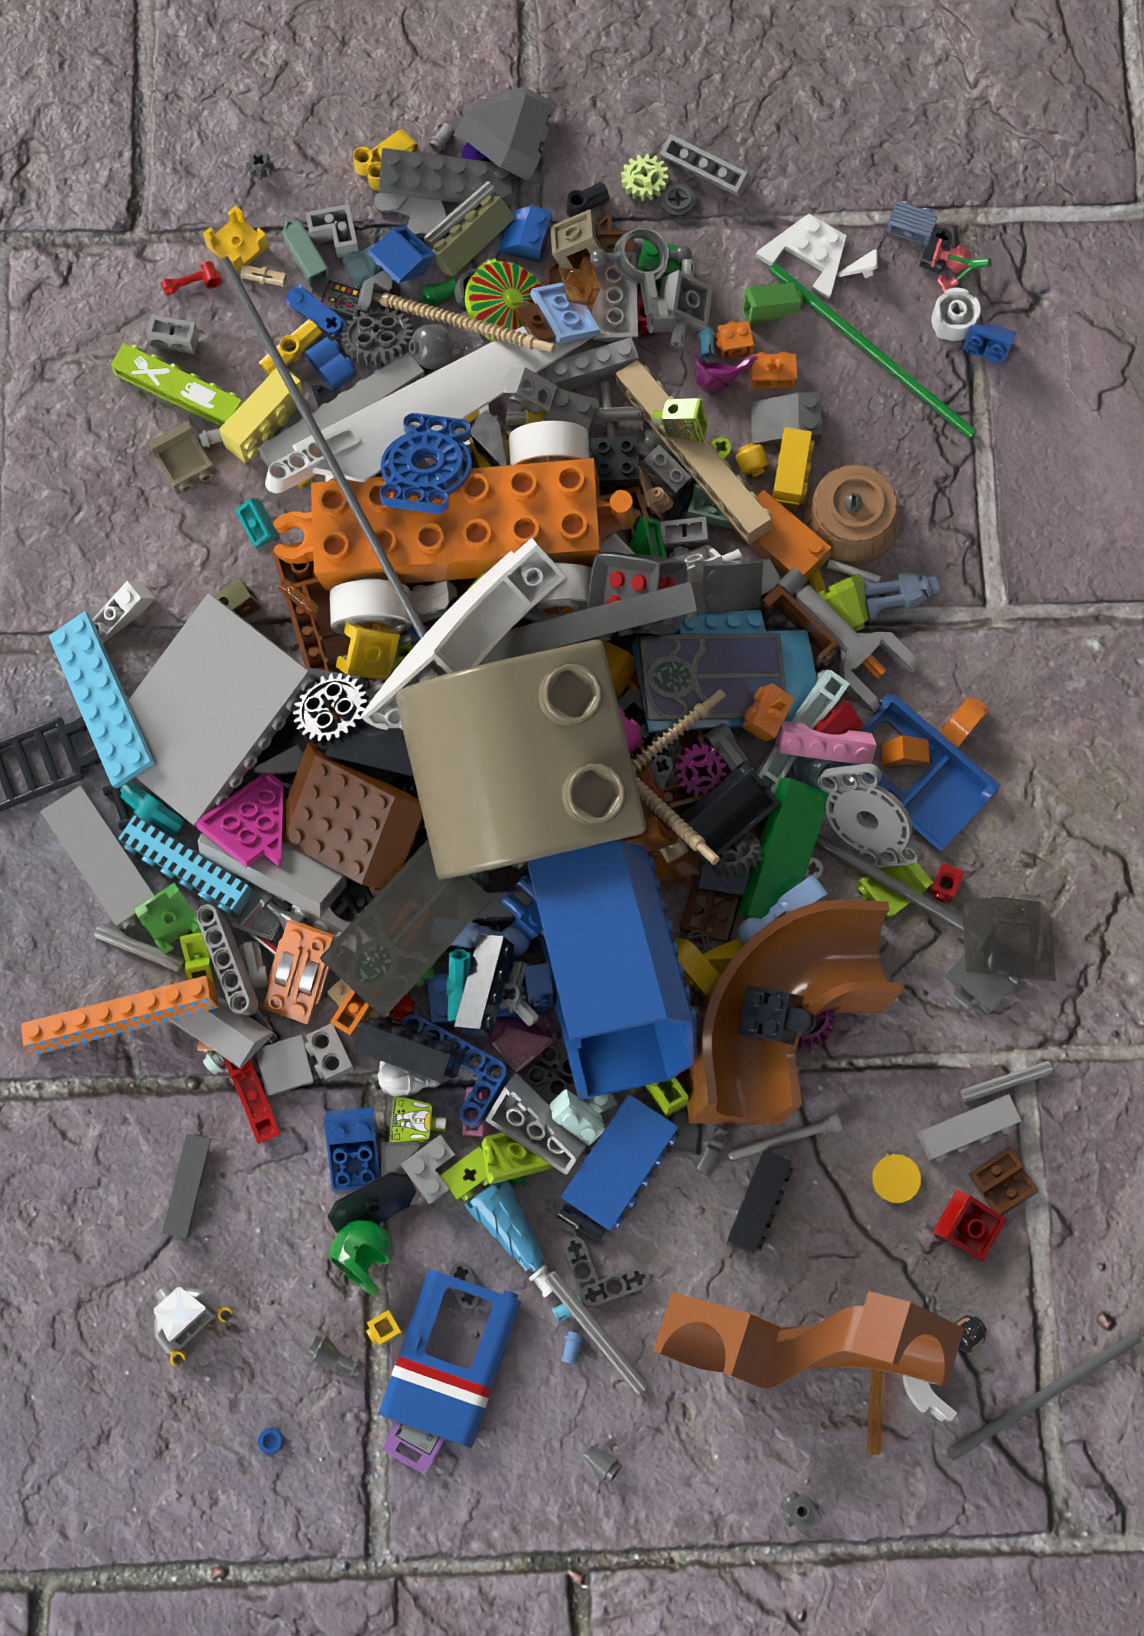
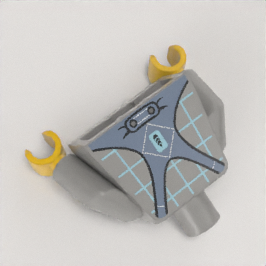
(182, 1317)

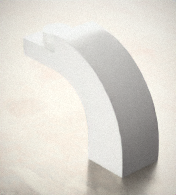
(923, 1398)

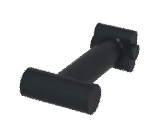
(120, 805)

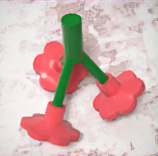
(957, 260)

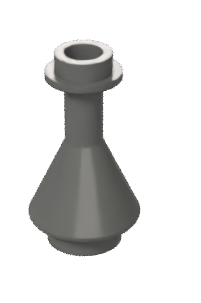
(284, 916)
(324, 1351)

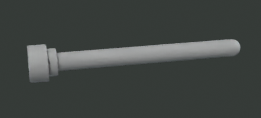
(829, 1124)

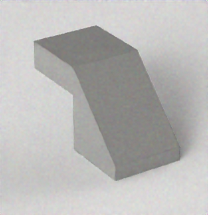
(378, 283)

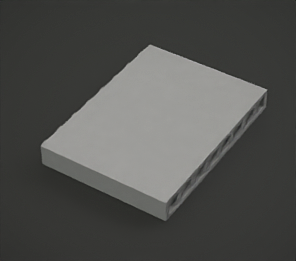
(213, 707)

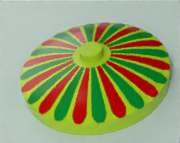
(497, 292)

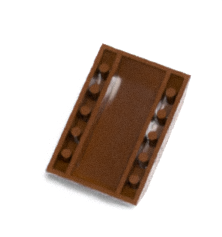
(350, 819)

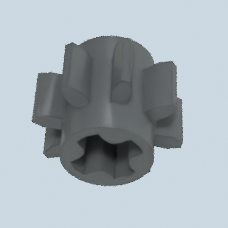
(260, 165)

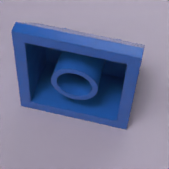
(527, 233)

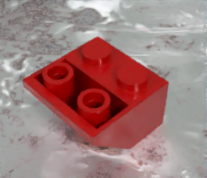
(840, 720)

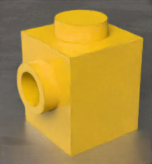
(383, 1328)

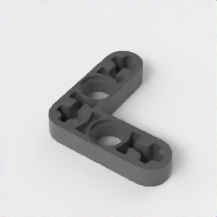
(593, 1282)

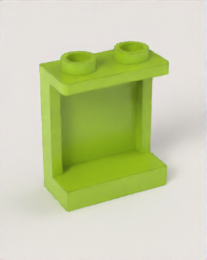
(910, 875)

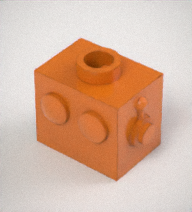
(735, 339)

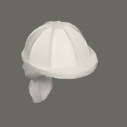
(401, 1082)

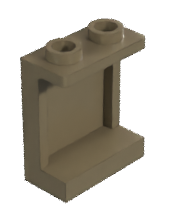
(182, 458)

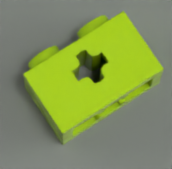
(456, 1174)

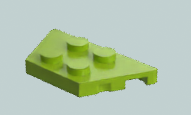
(509, 1159)

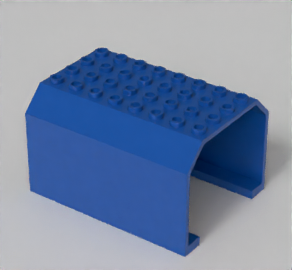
(613, 968)

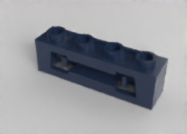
(539, 988)

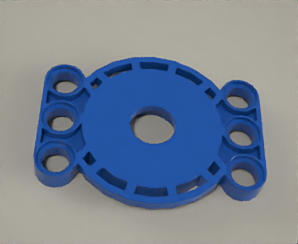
(431, 483)

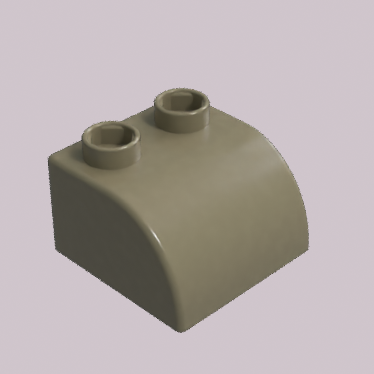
(520, 759)

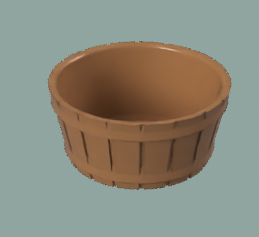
(859, 535)

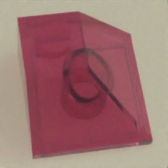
(517, 1041)

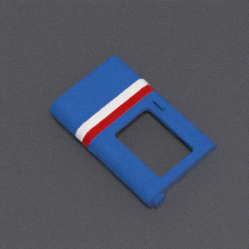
(437, 1393)

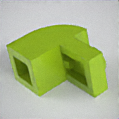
(197, 957)

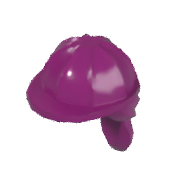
(717, 376)

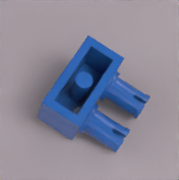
(527, 917)

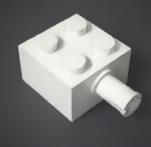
(705, 553)

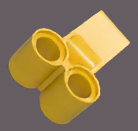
(399, 140)

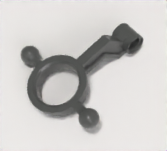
(658, 318)

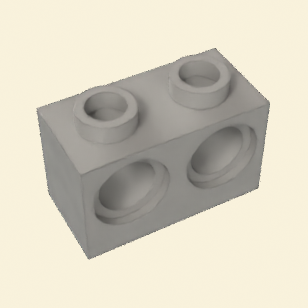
(172, 334)
(529, 389)
(664, 471)
(685, 533)
(334, 1050)

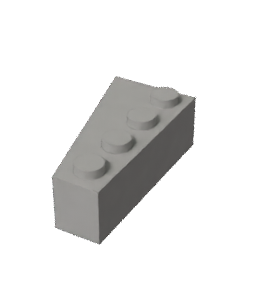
(529, 1122)

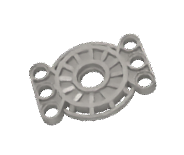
(864, 794)

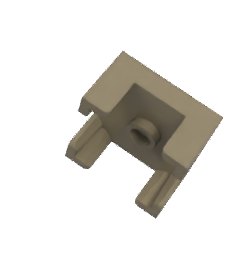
(573, 236)

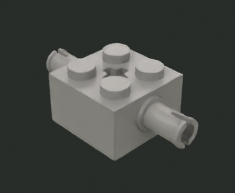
(688, 300)

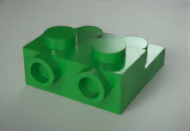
(650, 260)

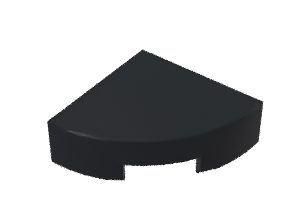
(323, 394)

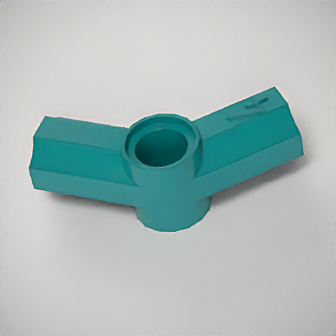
(151, 808)
(458, 971)

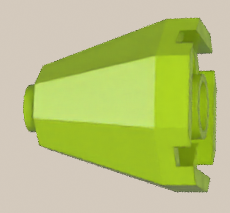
(848, 601)

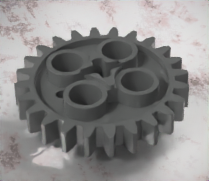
(377, 336)

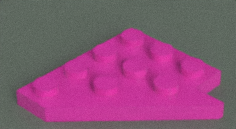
(249, 822)

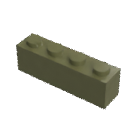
(472, 235)

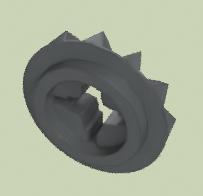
(684, 193)

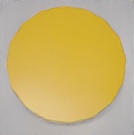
(896, 1178)

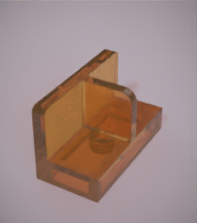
(582, 284)

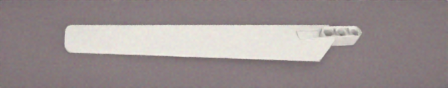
(448, 392)

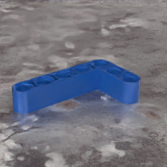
(483, 1071)

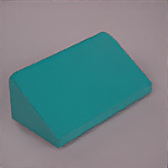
(257, 523)

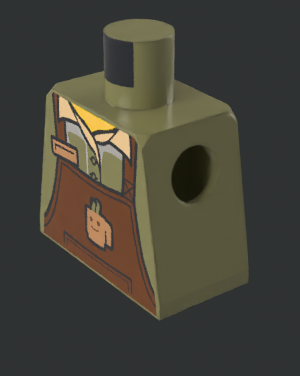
(239, 598)

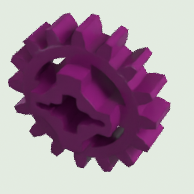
(706, 760)

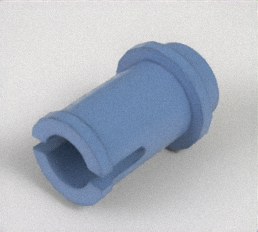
(572, 1347)

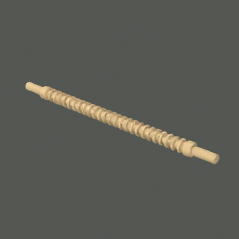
(463, 322)
(700, 710)
(673, 820)

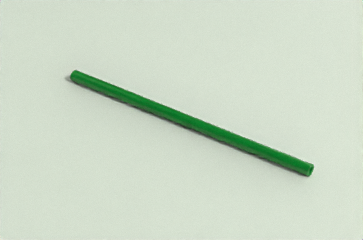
(874, 352)

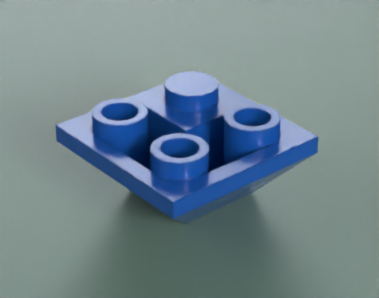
(989, 342)

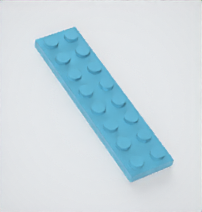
(101, 700)

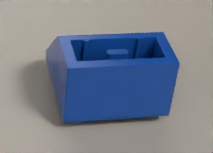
(402, 254)

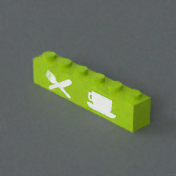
(174, 384)

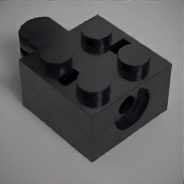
(774, 1015)

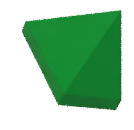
(648, 538)

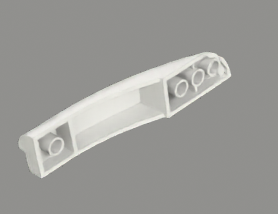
(470, 626)

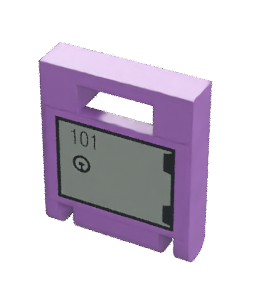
(416, 1439)

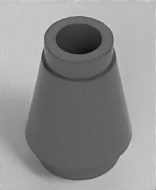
(603, 1463)

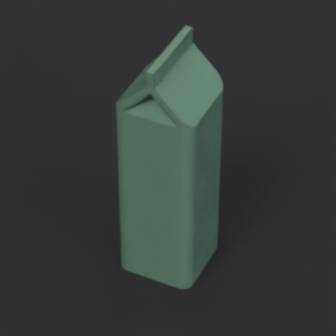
(304, 252)

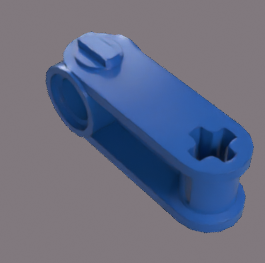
(316, 311)

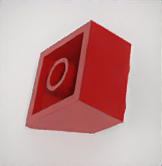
(969, 1225)

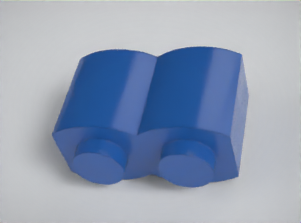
(330, 363)

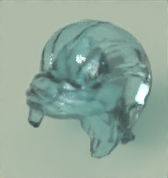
(810, 769)

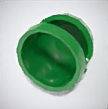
(357, 1248)

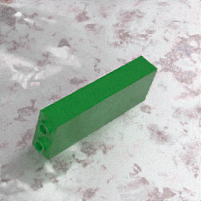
(786, 846)

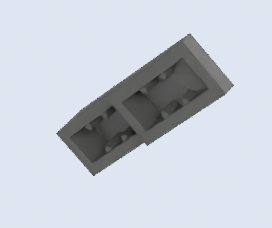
(187, 1186)

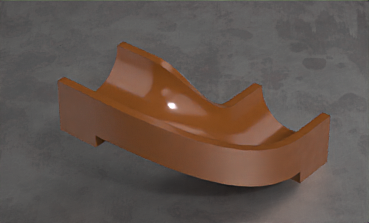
(814, 952)
(877, 1336)

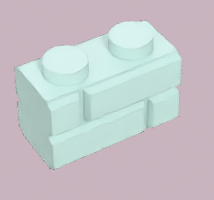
(577, 1117)

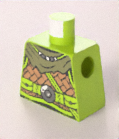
(683, 419)

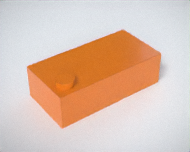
(789, 541)

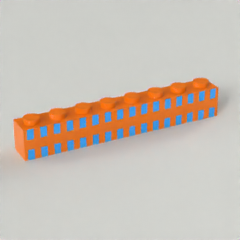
(119, 1015)

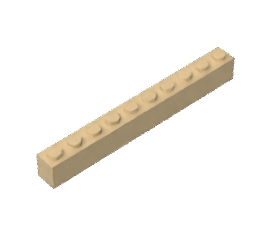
(698, 458)

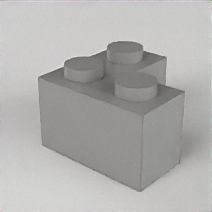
(333, 225)
(423, 1169)

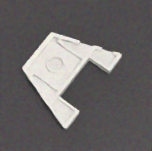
(813, 243)

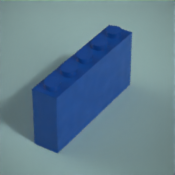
(620, 1163)

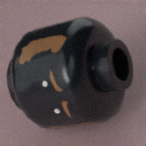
(973, 1333)

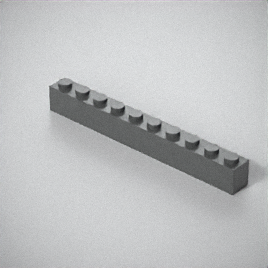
(602, 621)

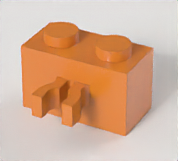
(773, 371)
(767, 712)

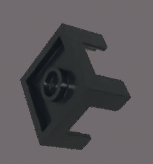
(633, 705)

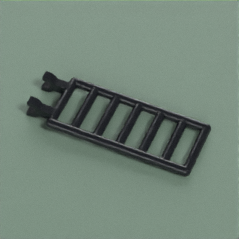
(37, 731)

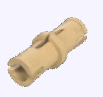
(249, 272)

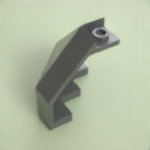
(508, 128)

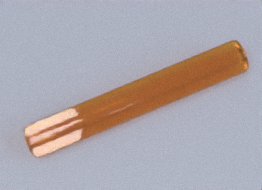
(875, 1414)

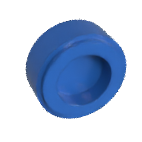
(270, 1441)

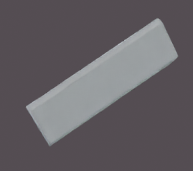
(616, 303)
(226, 1032)

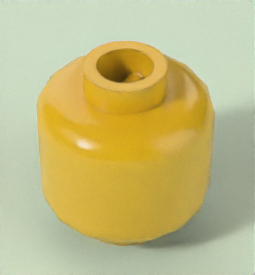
(752, 459)

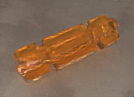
(298, 597)

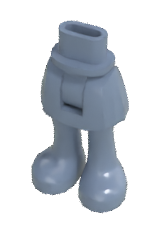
(911, 592)

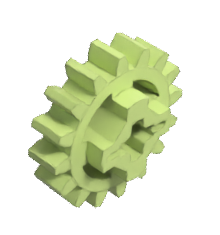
(645, 177)

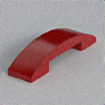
(254, 1101)

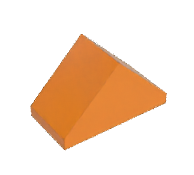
(905, 751)

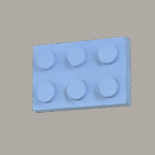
(566, 319)

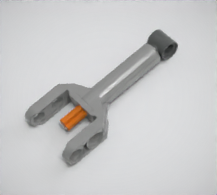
(854, 646)

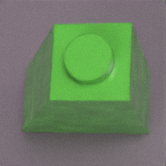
(770, 303)

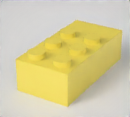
(259, 417)

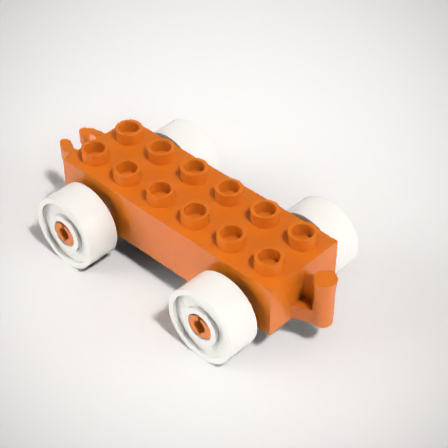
(542, 495)

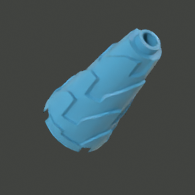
(504, 1219)

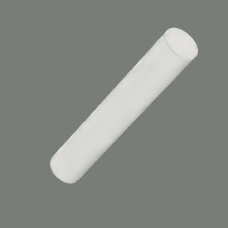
(849, 570)

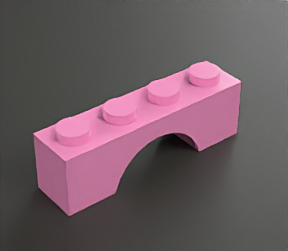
(803, 741)

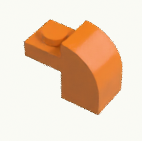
(964, 720)

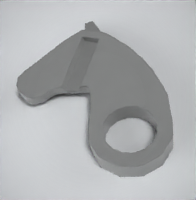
(423, 212)

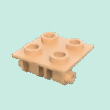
(655, 497)

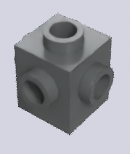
(809, 1517)

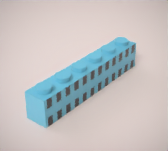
(186, 865)

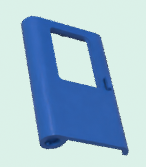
(947, 791)

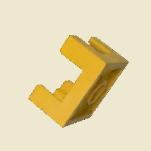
(236, 240)
(370, 651)

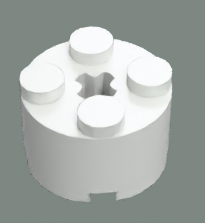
(954, 314)

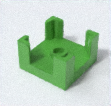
(167, 917)

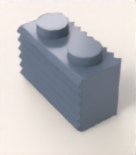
(911, 222)

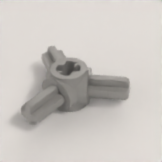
(519, 1003)

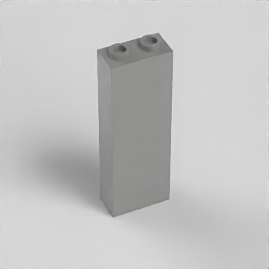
(98, 856)
(297, 880)

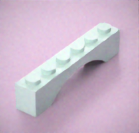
(814, 708)

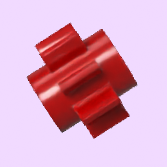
(403, 1008)

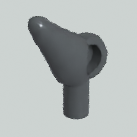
(651, 439)

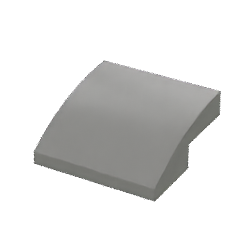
(284, 1066)

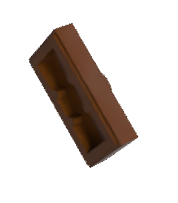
(535, 322)

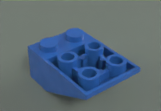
(352, 1147)

